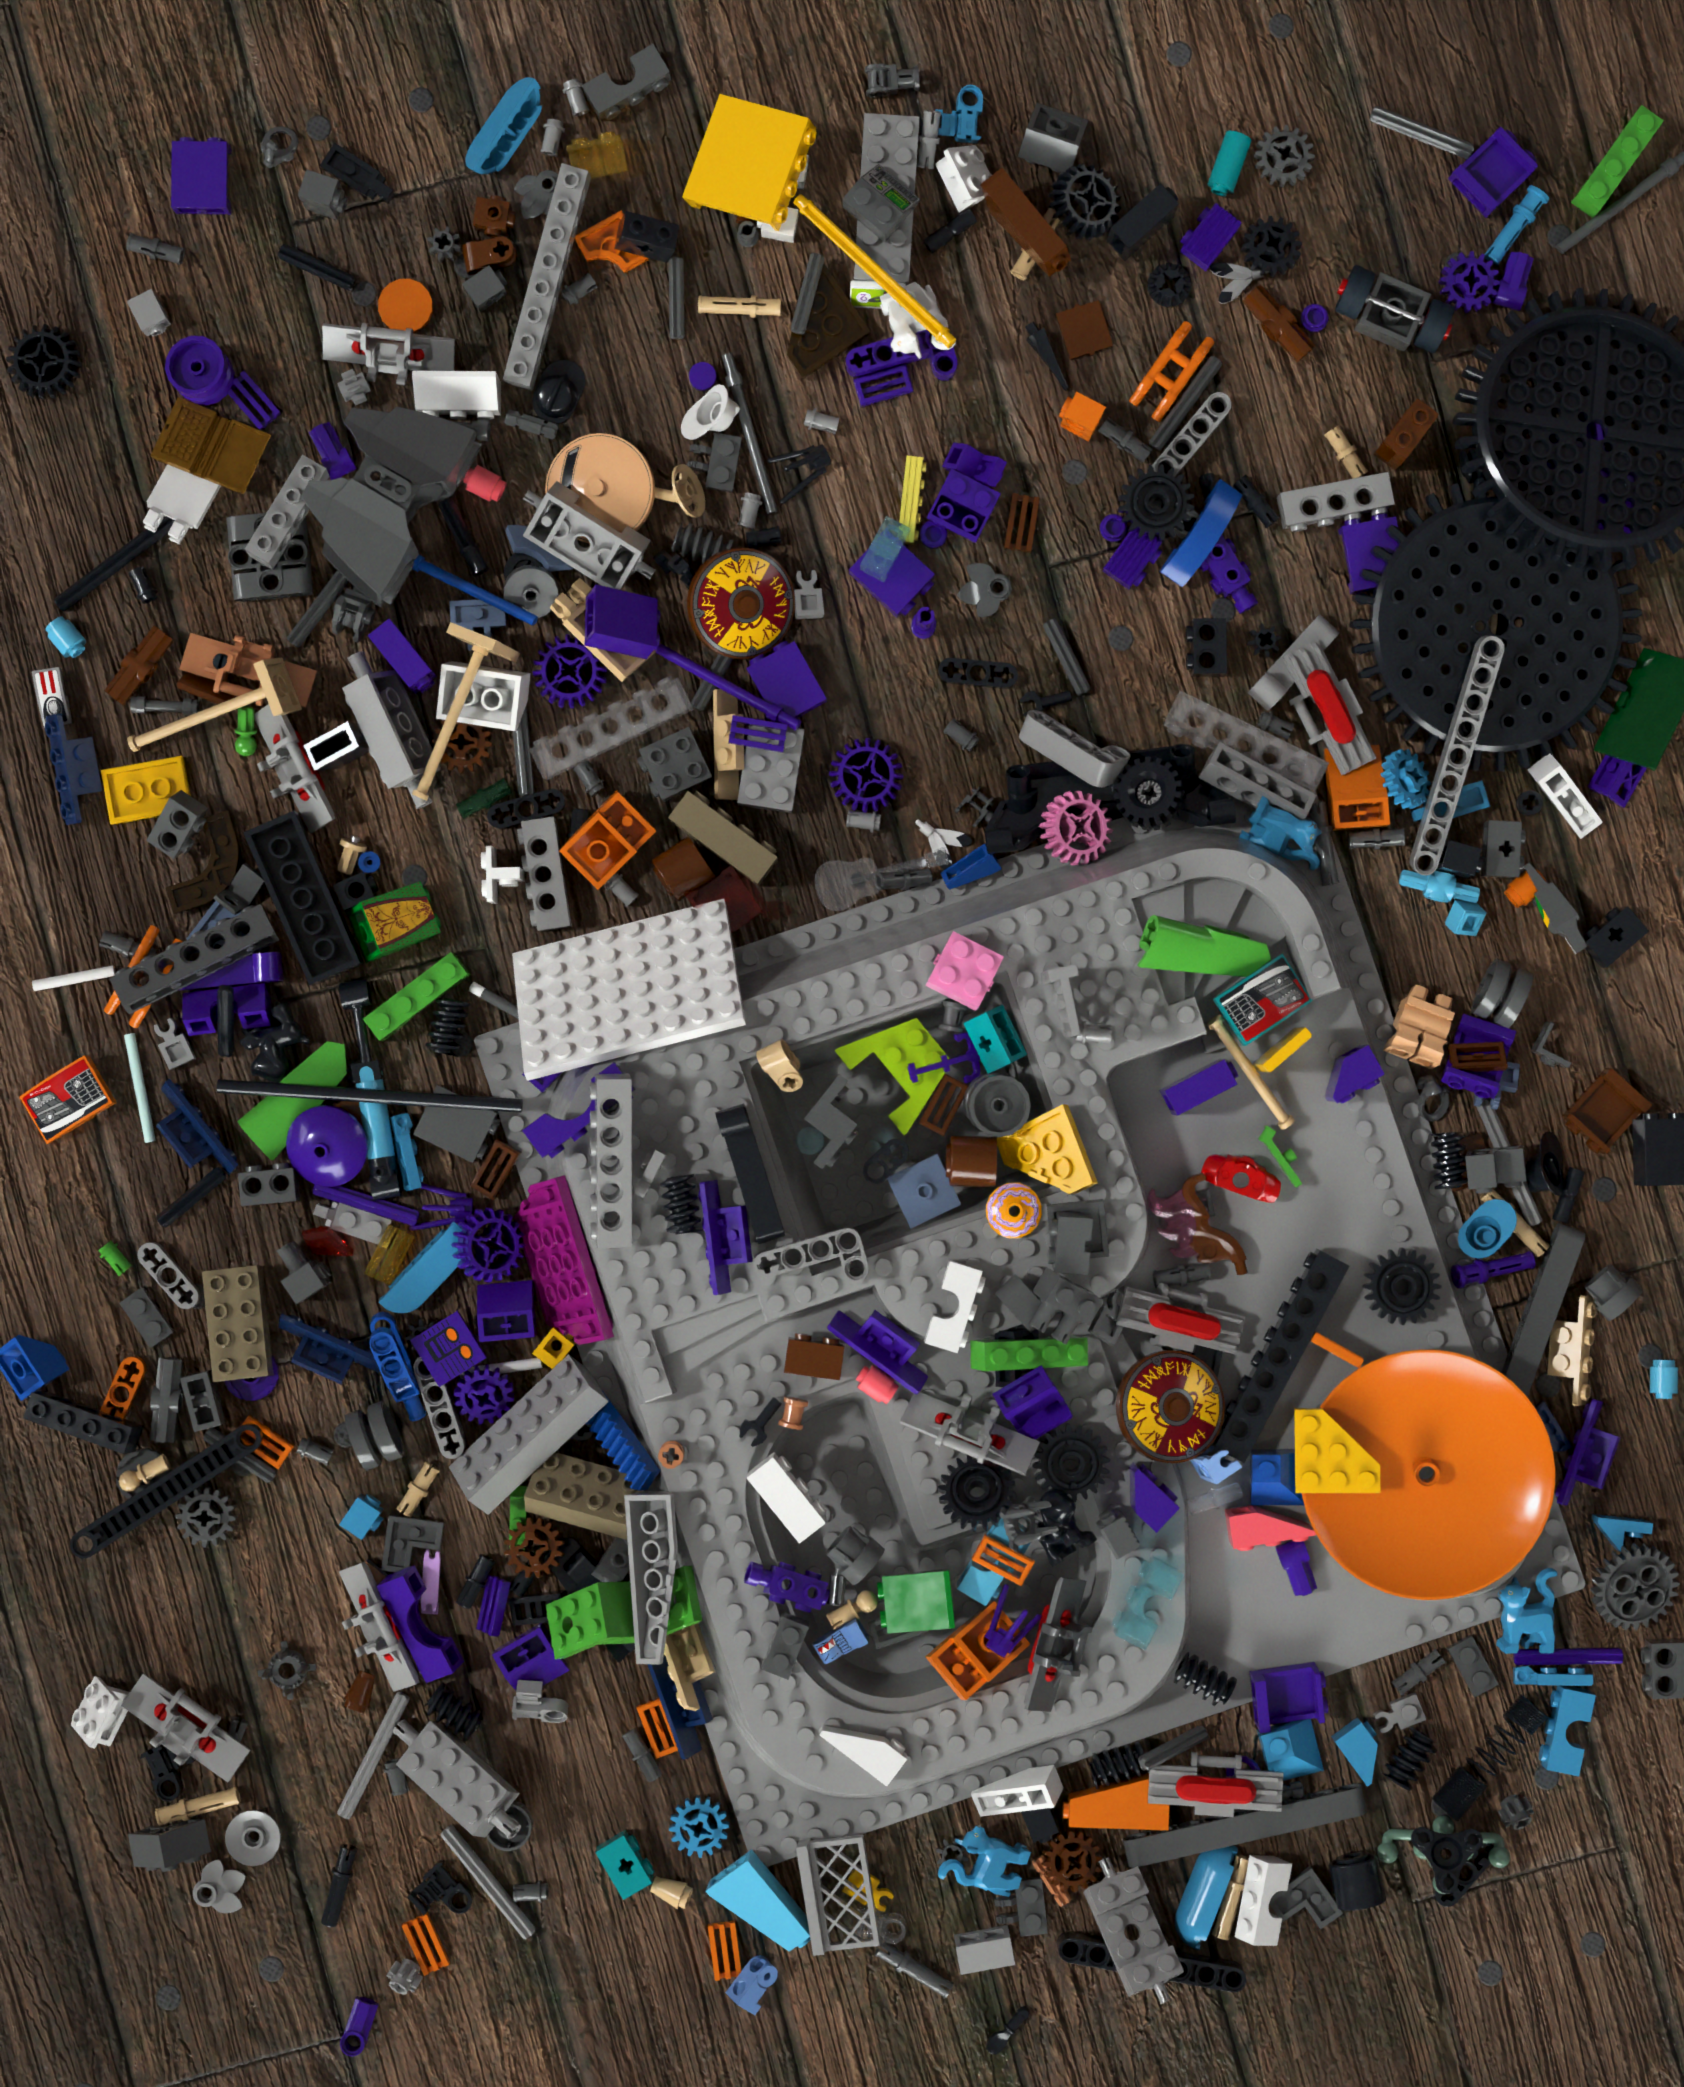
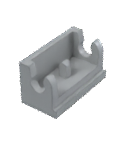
(984, 1949)

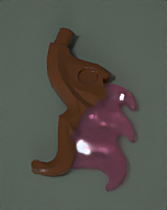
(1190, 1228)

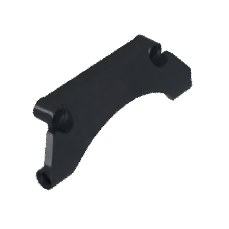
(1037, 784)

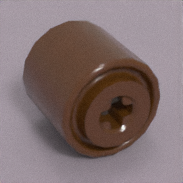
(682, 869)
(971, 1161)

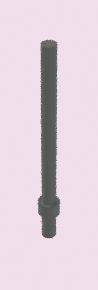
(1667, 169)
(735, 382)

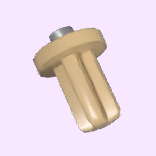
(350, 854)

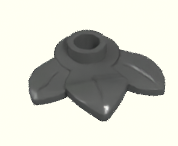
(536, 197)
(980, 589)

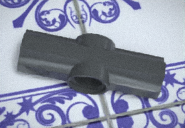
(166, 1399)

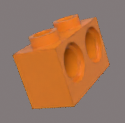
(1081, 415)

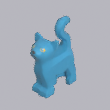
(1274, 829)
(1532, 1619)
(990, 1864)

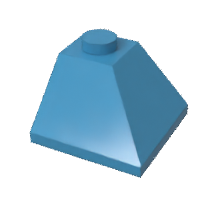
(1291, 1749)

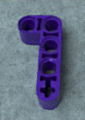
(898, 358)
(251, 969)

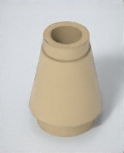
(672, 1891)

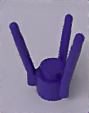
(457, 1208)
(1003, 1641)

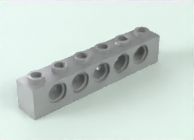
(619, 1232)

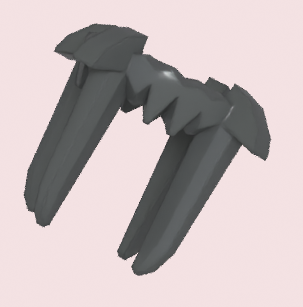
(1032, 1532)
(287, 1656)

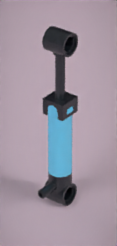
(369, 1074)

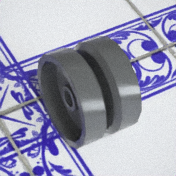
(1502, 993)
(980, 1100)
(374, 1435)

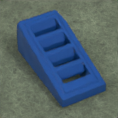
(971, 868)

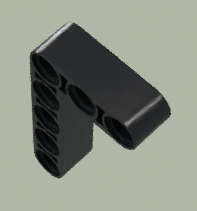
(750, 1172)

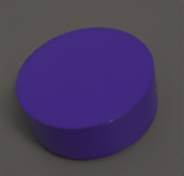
(702, 376)
(933, 535)

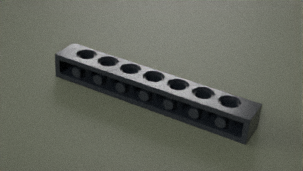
(1255, 1420)

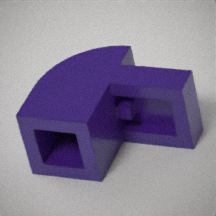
(974, 464)

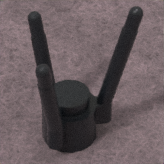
(814, 458)

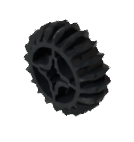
(1077, 207)
(44, 350)

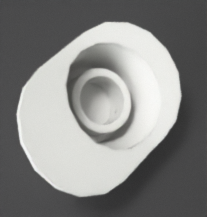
(711, 412)

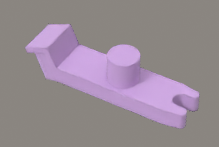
(431, 1579)

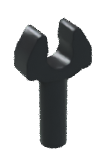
(1047, 701)
(760, 1422)

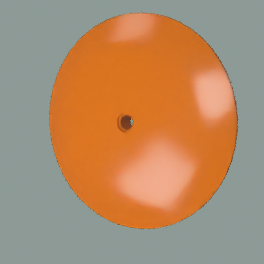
(1486, 1487)

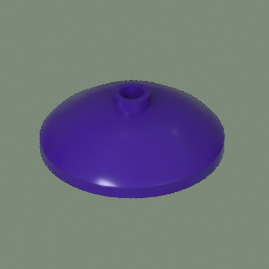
(339, 1136)

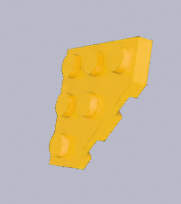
(1050, 1151)
(1330, 1457)

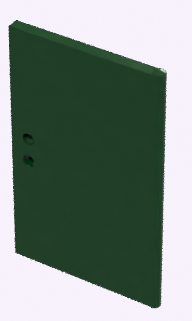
(1650, 714)

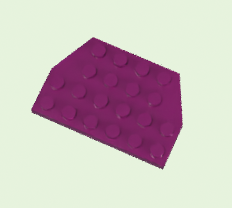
(561, 1263)

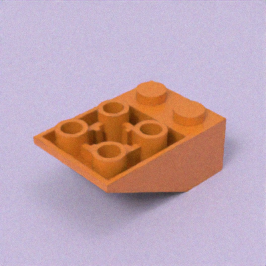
(1358, 796)

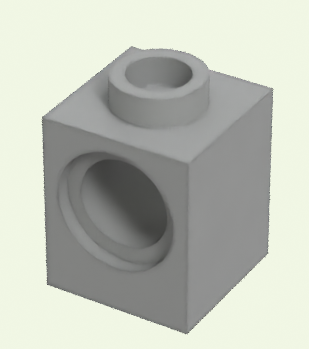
(149, 313)

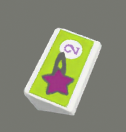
(867, 294)

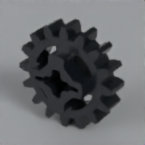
(1267, 257)

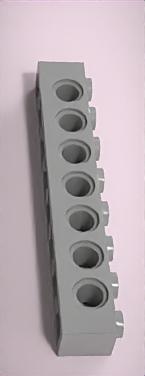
(547, 276)

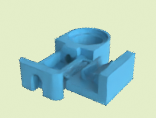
(965, 121)

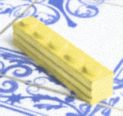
(910, 496)

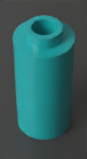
(1229, 163)

